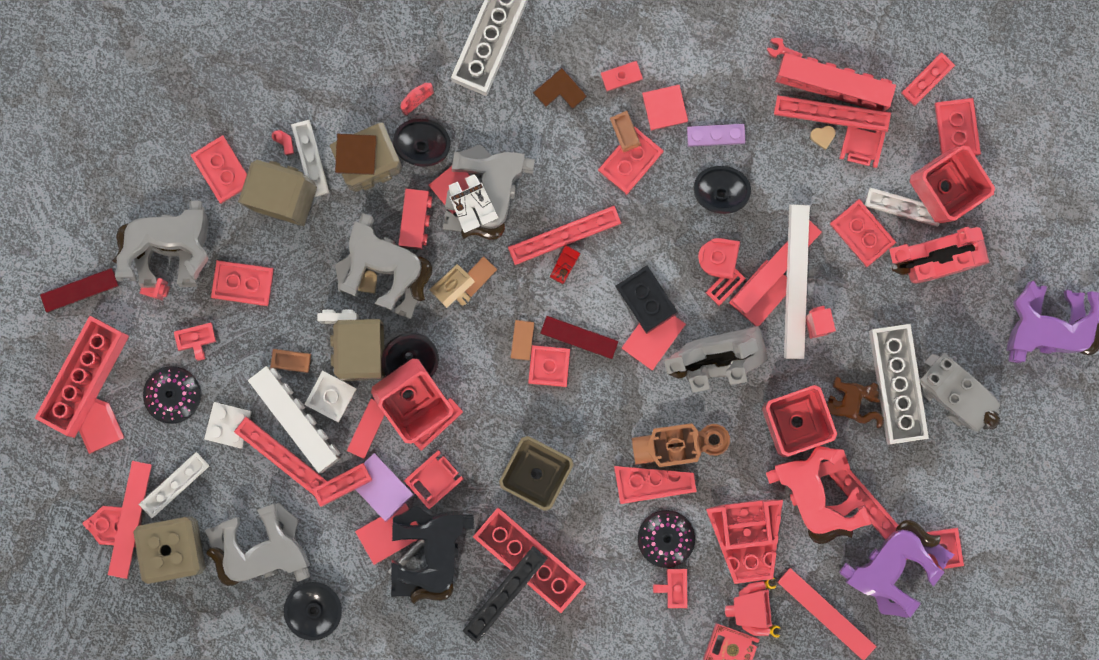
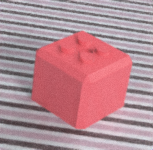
(966, 182)
(420, 412)
(816, 425)

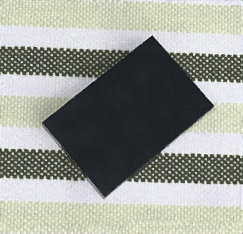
(646, 299)

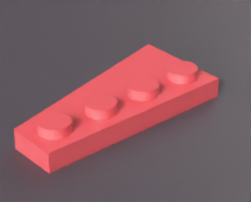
(648, 484)

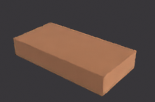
(625, 131)
(480, 274)
(522, 340)
(290, 360)

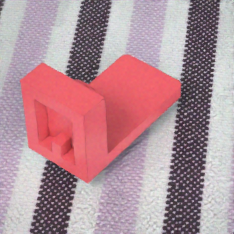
(159, 292)

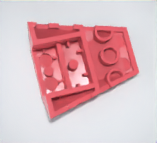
(748, 537)

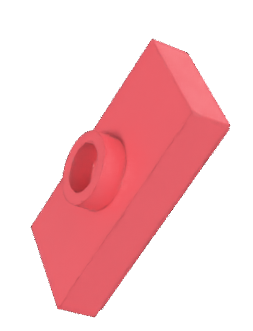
(621, 76)

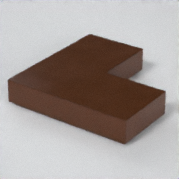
(560, 85)

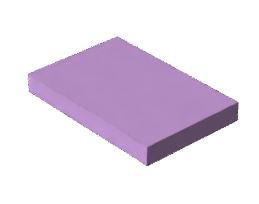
(385, 491)

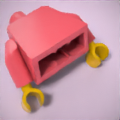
(753, 609)

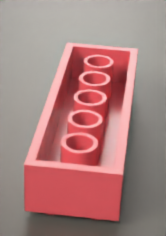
(835, 82)
(81, 377)
(511, 543)

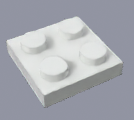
(332, 317)
(330, 396)
(223, 422)

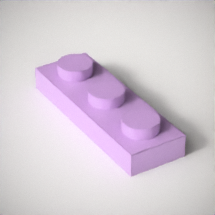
(716, 135)

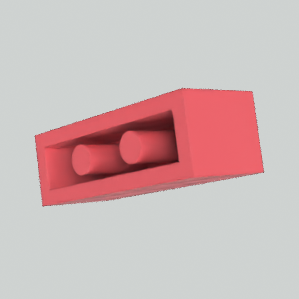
(415, 219)
(820, 322)

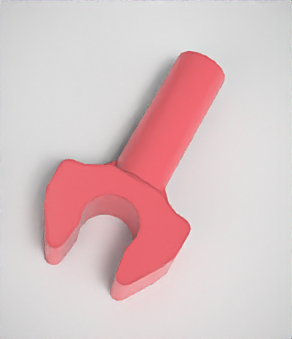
(781, 48)

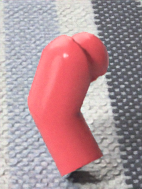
(285, 140)

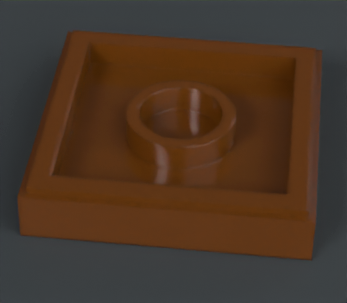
(355, 154)

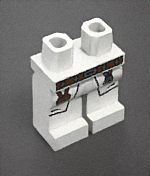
(472, 198)

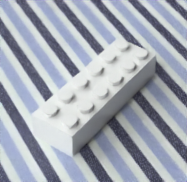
(487, 44)
(898, 384)
(294, 420)

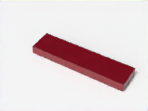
(79, 290)
(579, 337)

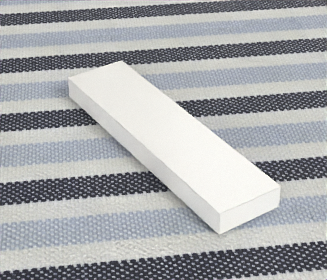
(310, 156)
(899, 206)
(173, 485)

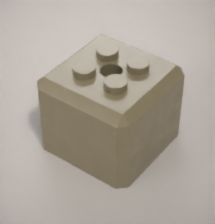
(386, 161)
(278, 192)
(358, 349)
(532, 455)
(185, 544)

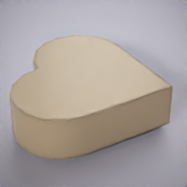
(823, 136)
(368, 282)

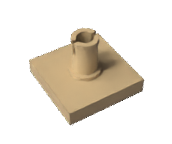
(453, 287)

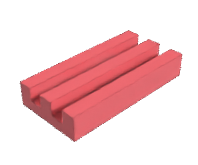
(714, 297)

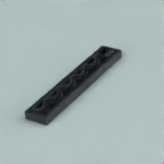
(504, 594)

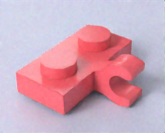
(195, 338)
(675, 588)

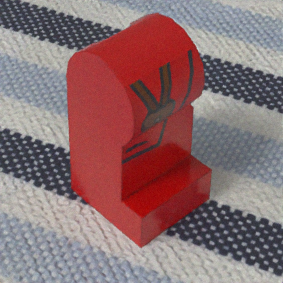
(565, 264)

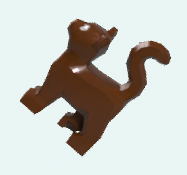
(851, 401)

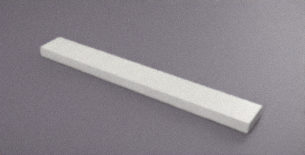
(796, 281)

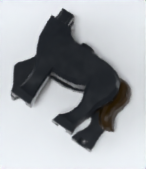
(440, 549)

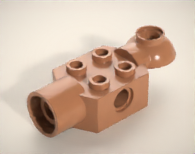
(679, 444)

